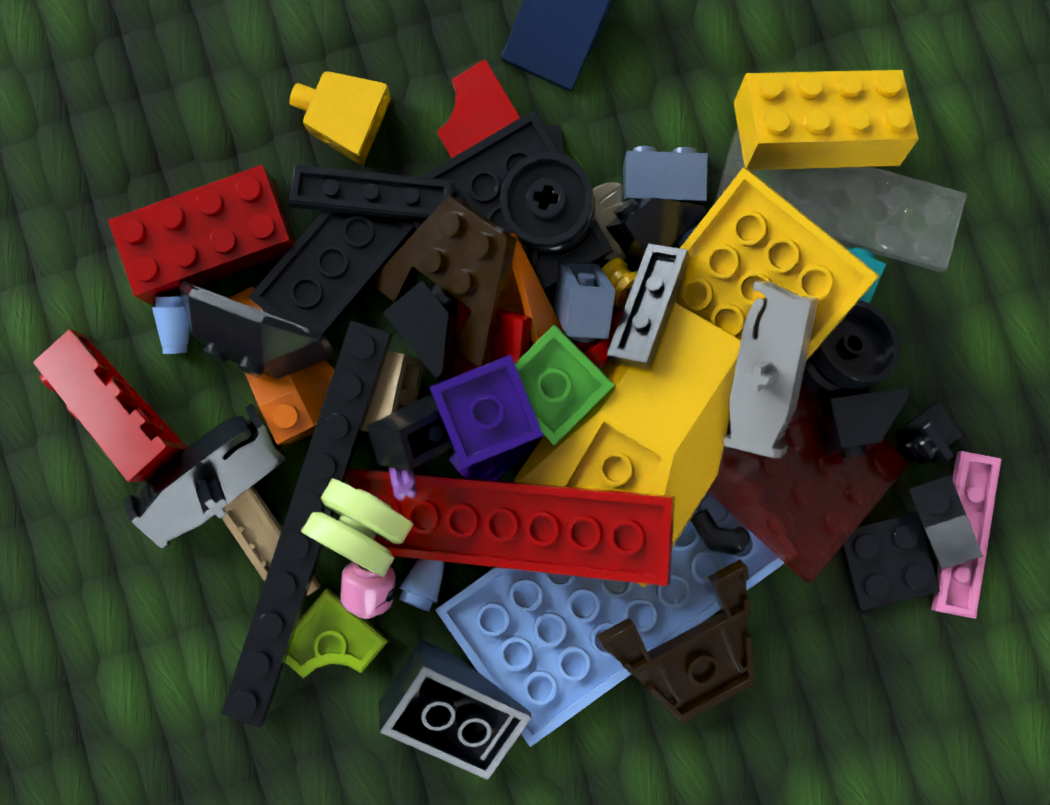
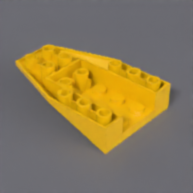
(655, 426)

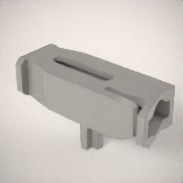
(769, 369)

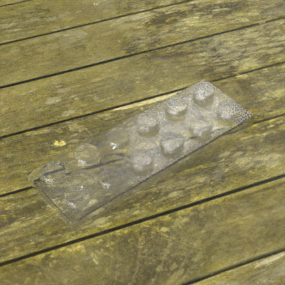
(867, 207)

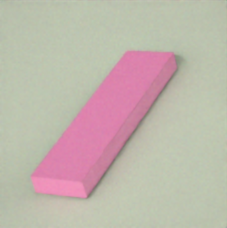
(976, 484)

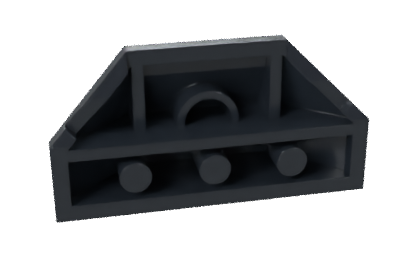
(251, 336)

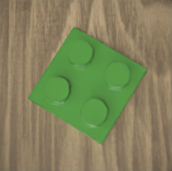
(560, 383)

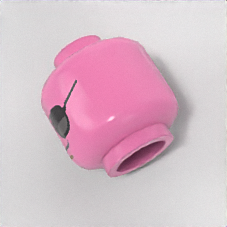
(366, 592)

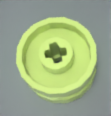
(360, 522)

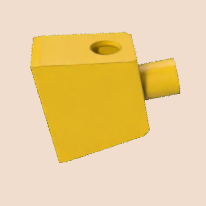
(343, 112)

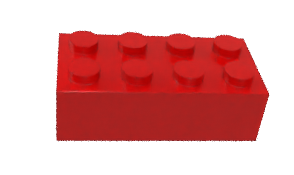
(202, 234)

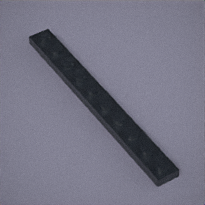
(295, 552)

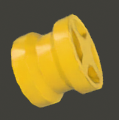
(621, 280)

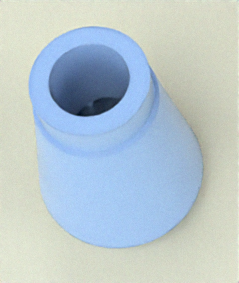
(172, 324)
(422, 584)

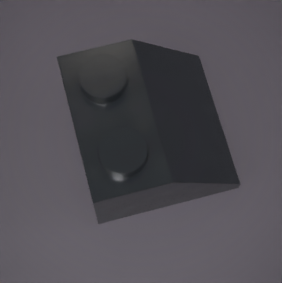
(428, 325)

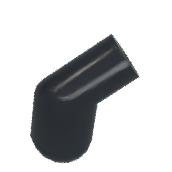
(717, 538)

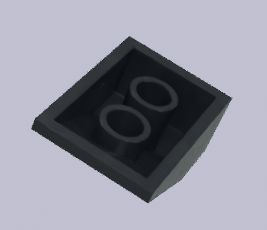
(451, 711)

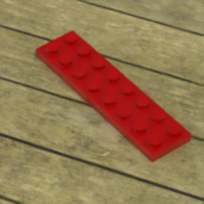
(531, 526)

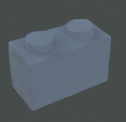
(665, 175)
(583, 301)

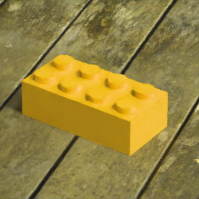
(824, 119)

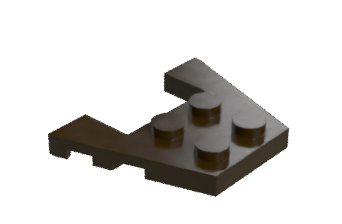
(465, 258)
(700, 664)

